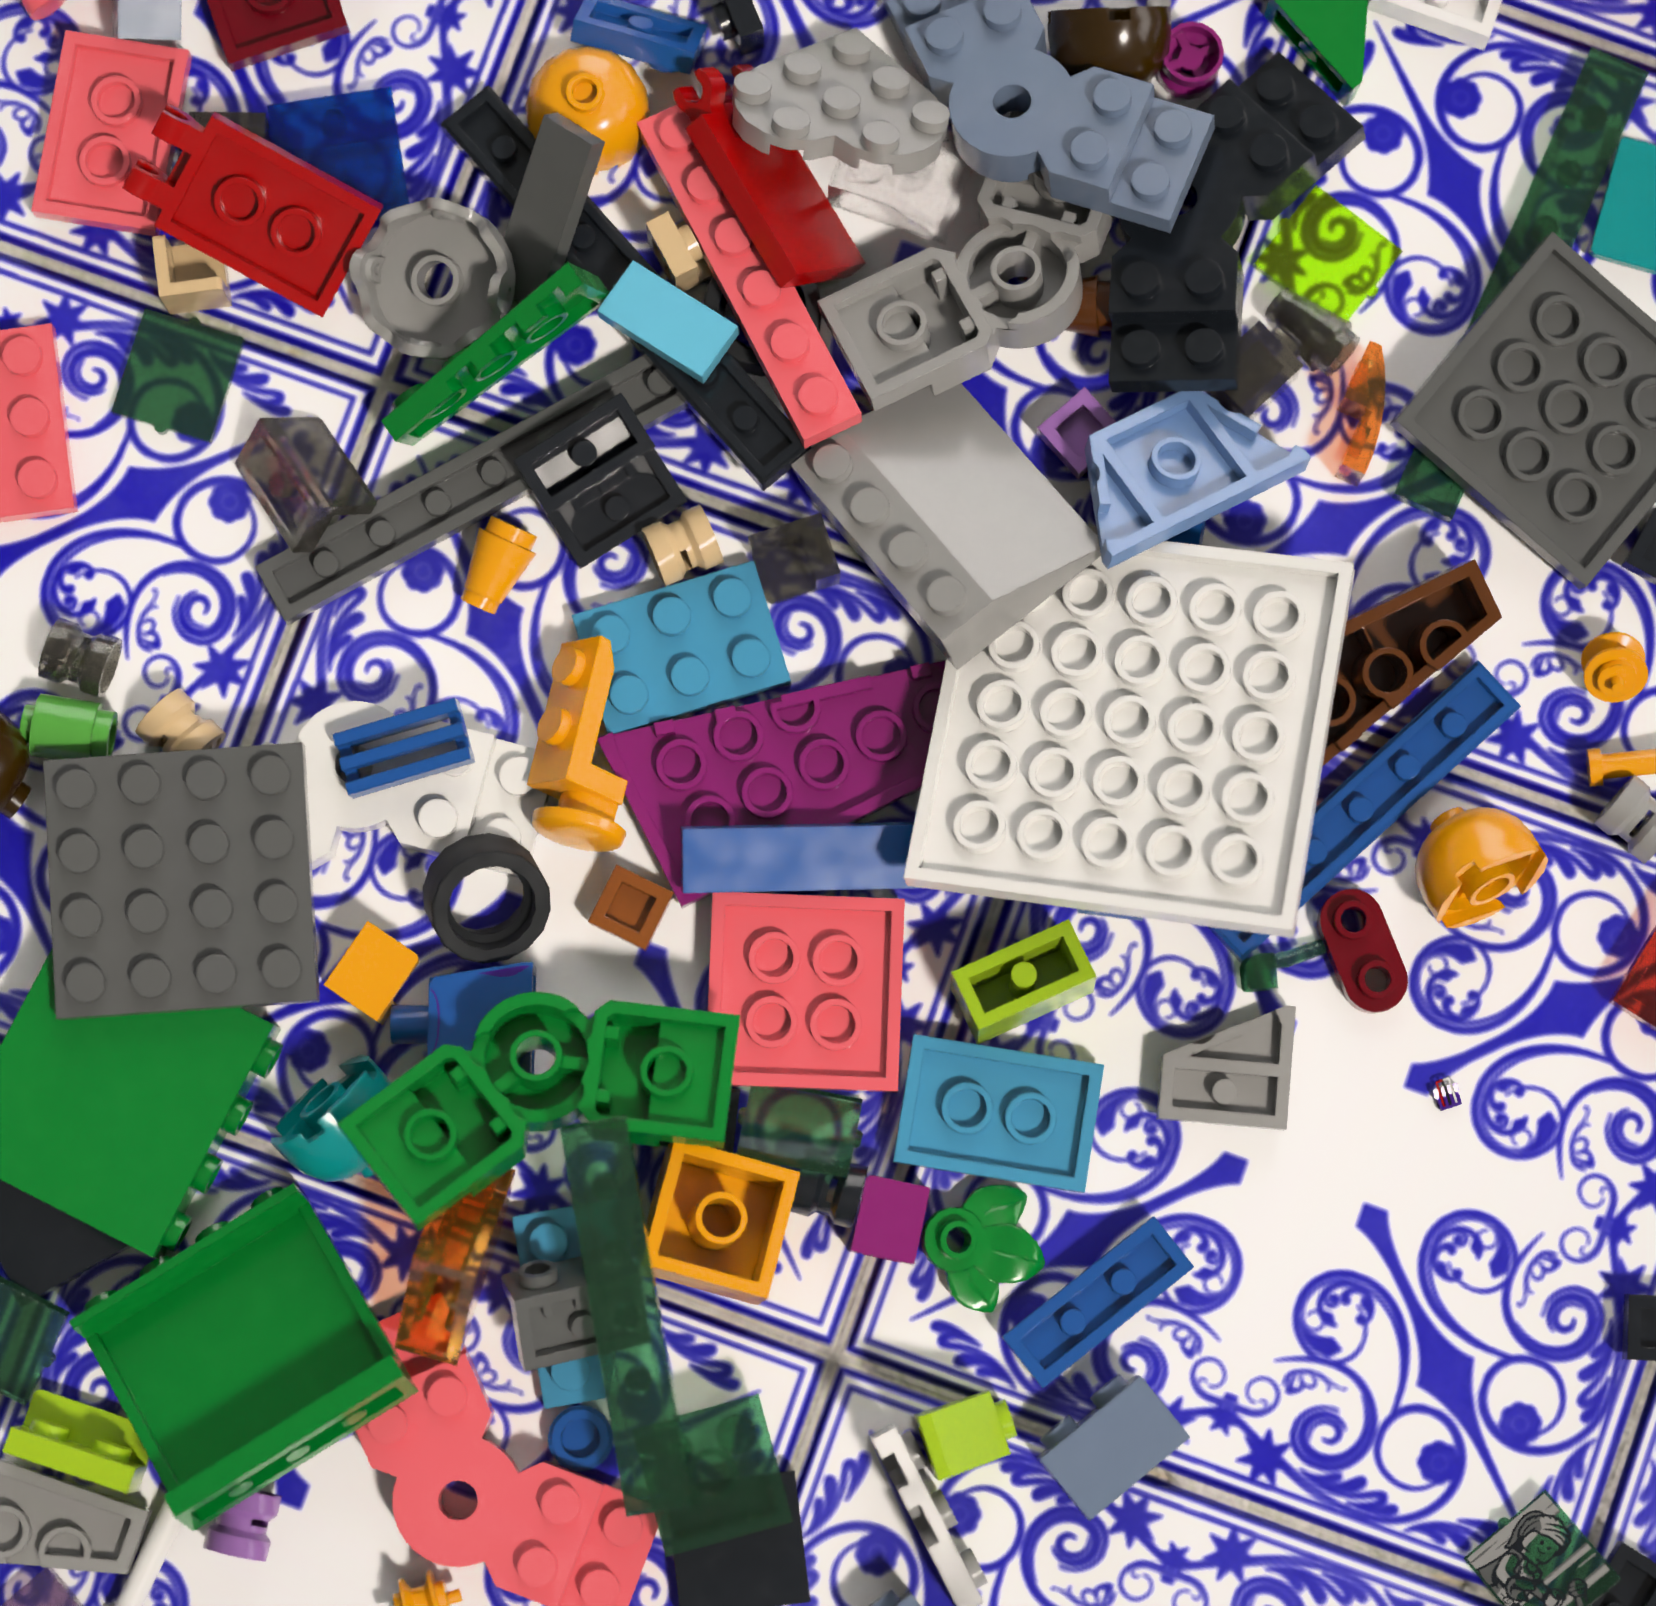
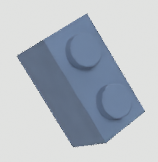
(1111, 1444)

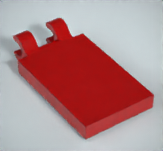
(769, 193)
(255, 207)

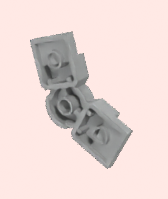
(946, 316)

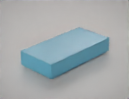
(668, 321)

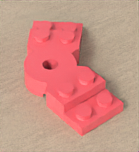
(536, 1529)

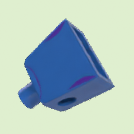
(458, 1005)

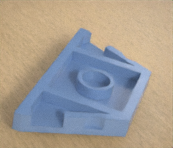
(1177, 470)

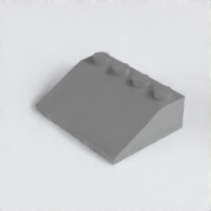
(948, 516)

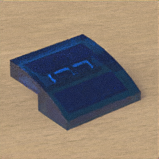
(349, 138)

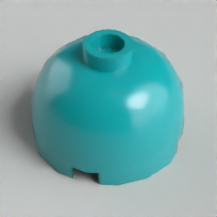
(310, 1126)

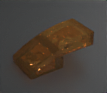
(1363, 402)

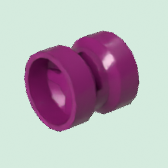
(1196, 50)

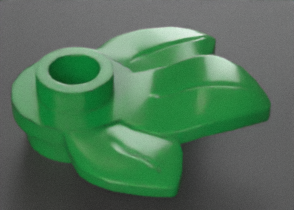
(992, 1246)

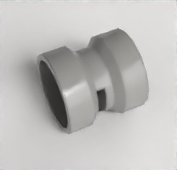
(1625, 812)

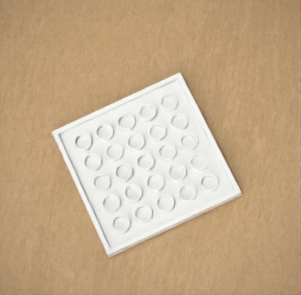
(1143, 742)

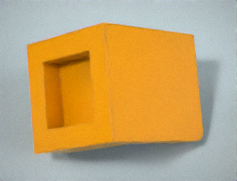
(372, 972)

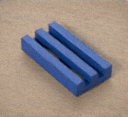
(393, 725)

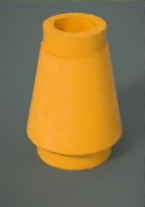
(497, 563)

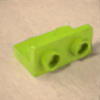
(80, 1442)

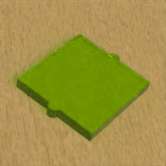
(1327, 255)

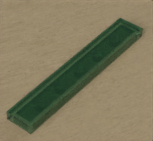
(626, 1315)

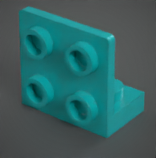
(1628, 210)

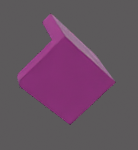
(890, 1219)

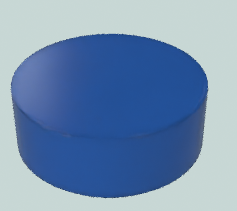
(580, 1438)

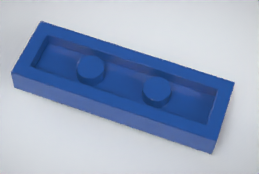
(1097, 1302)

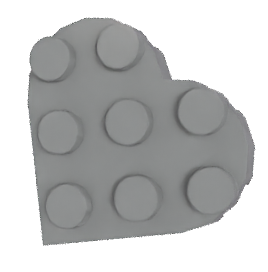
(841, 102)

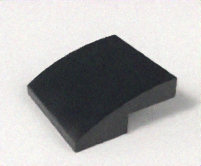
(600, 480)
(46, 1246)

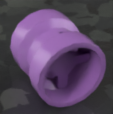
(244, 1527)

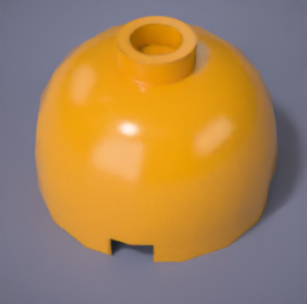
(597, 94)
(1473, 861)

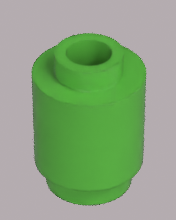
(68, 728)

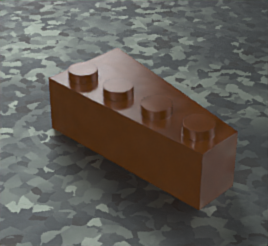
(1402, 644)

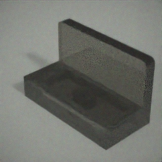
(301, 478)

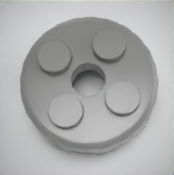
(393, 272)

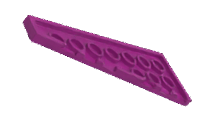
(780, 760)

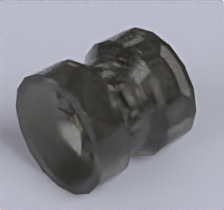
(80, 658)

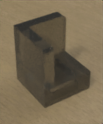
(794, 559)

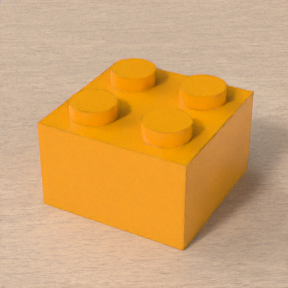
(719, 1221)

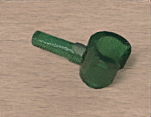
(1260, 970)

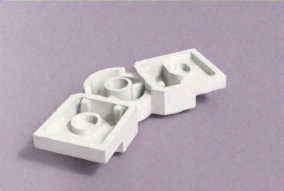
(423, 812)

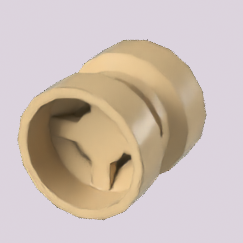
(682, 545)
(176, 726)

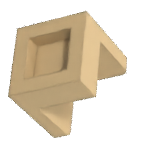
(189, 278)

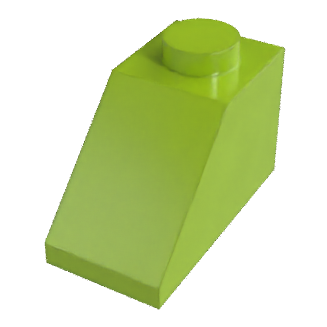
(965, 1433)

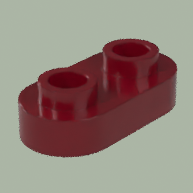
(1359, 951)

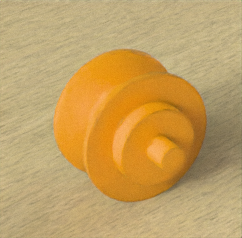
(1614, 667)
(430, 1594)

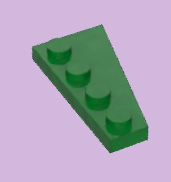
(508, 344)

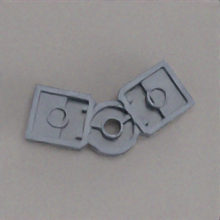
(1089, 134)

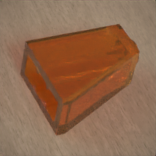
(451, 1272)

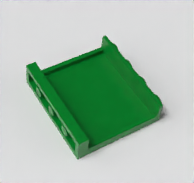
(125, 1110)
(244, 1355)

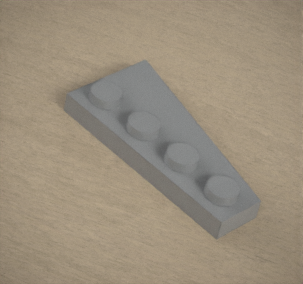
(65, 1524)

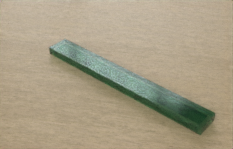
(1553, 203)

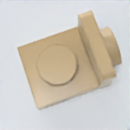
(677, 252)

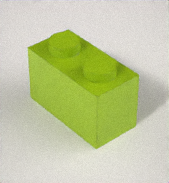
(1023, 981)

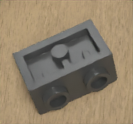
(550, 1312)

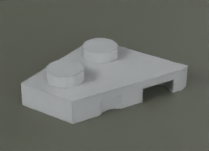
(1232, 1076)

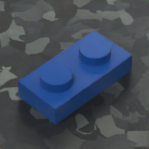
(640, 33)

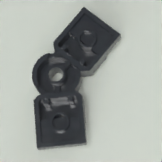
(1183, 290)

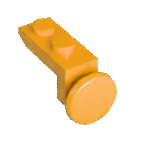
(566, 749)

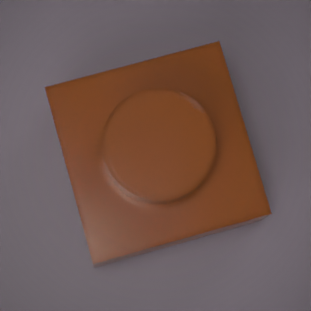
(631, 908)

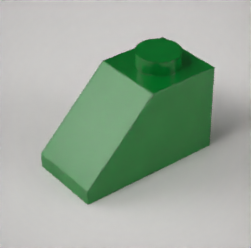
(1327, 38)

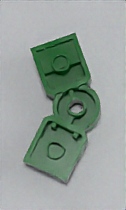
(469, 1114)

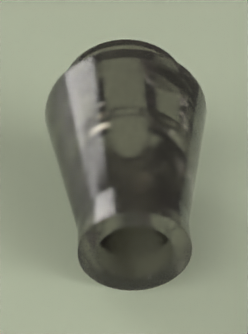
(1319, 334)

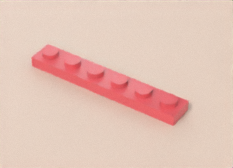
(770, 317)

